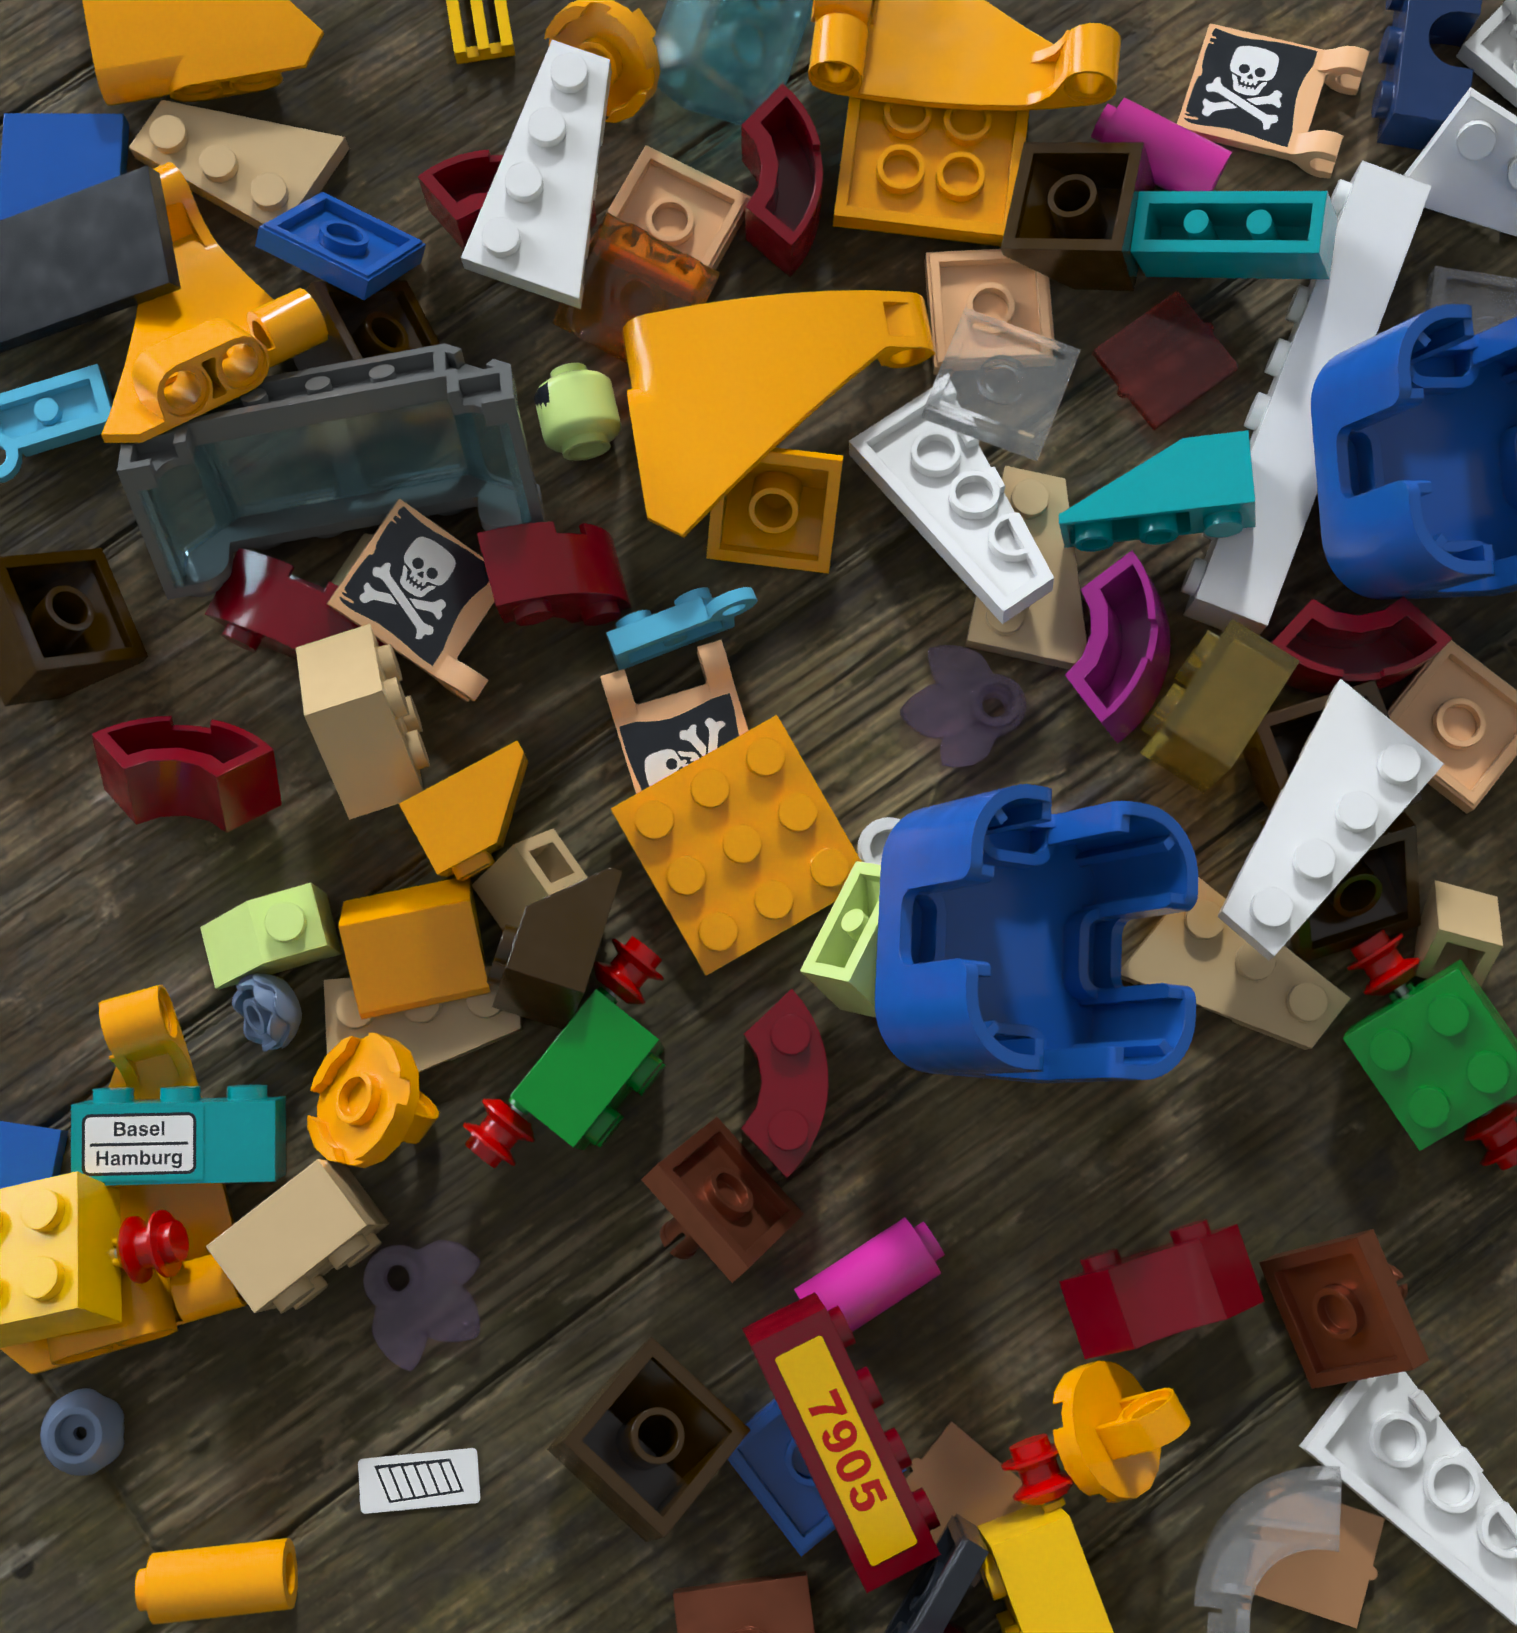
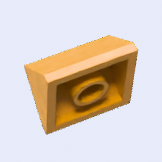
(780, 513)
(413, 947)

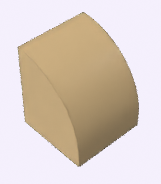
(526, 875)
(1458, 926)

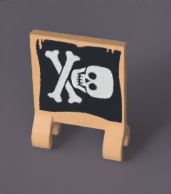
(1265, 93)
(420, 596)
(676, 728)

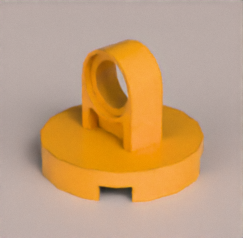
(622, 37)
(368, 1101)
(1114, 1430)

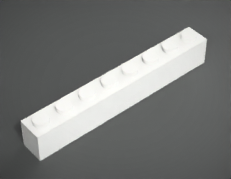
(1372, 237)

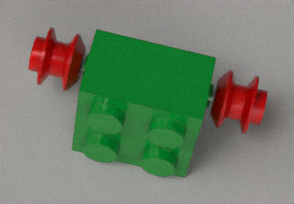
(1437, 1051)
(584, 1069)

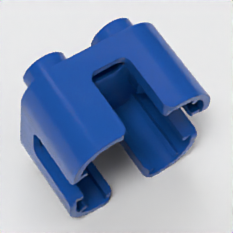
(1420, 459)
(1011, 939)

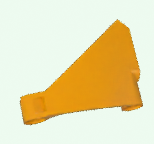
(195, 47)
(957, 56)
(207, 337)
(741, 374)
(147, 1056)

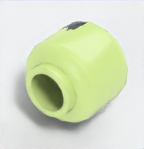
(577, 412)

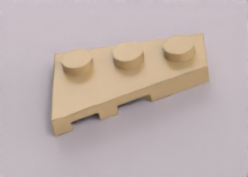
(240, 161)
(1053, 626)
(1232, 978)
(430, 1032)

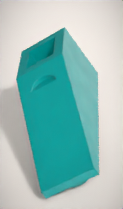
(1183, 490)

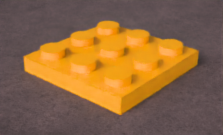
(929, 170)
(739, 844)

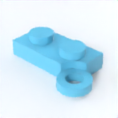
(52, 415)
(693, 618)

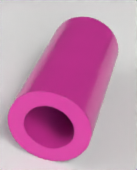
(1175, 154)
(877, 1273)

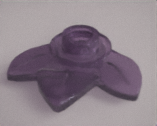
(954, 706)
(430, 1304)

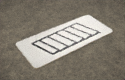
(419, 1480)

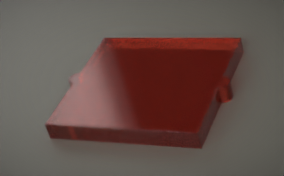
(1165, 360)

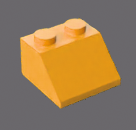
(468, 813)

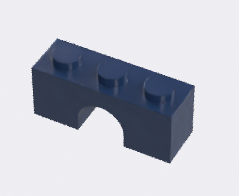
(1418, 85)

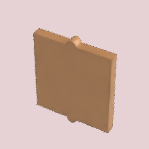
(964, 1481)
(1326, 1580)

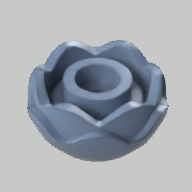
(268, 1010)
(104, 1428)

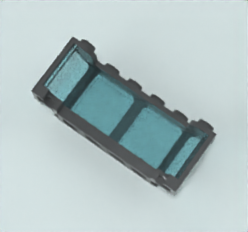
(330, 457)

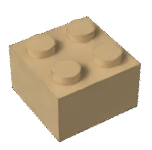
(362, 720)
(298, 1237)

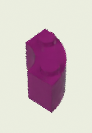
(1125, 649)

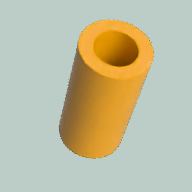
(218, 1581)

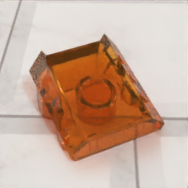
(630, 277)

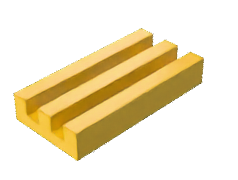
(483, 50)

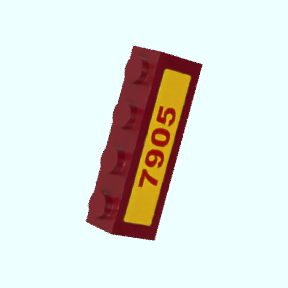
(842, 1441)

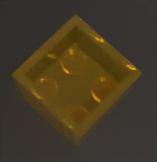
(1223, 698)

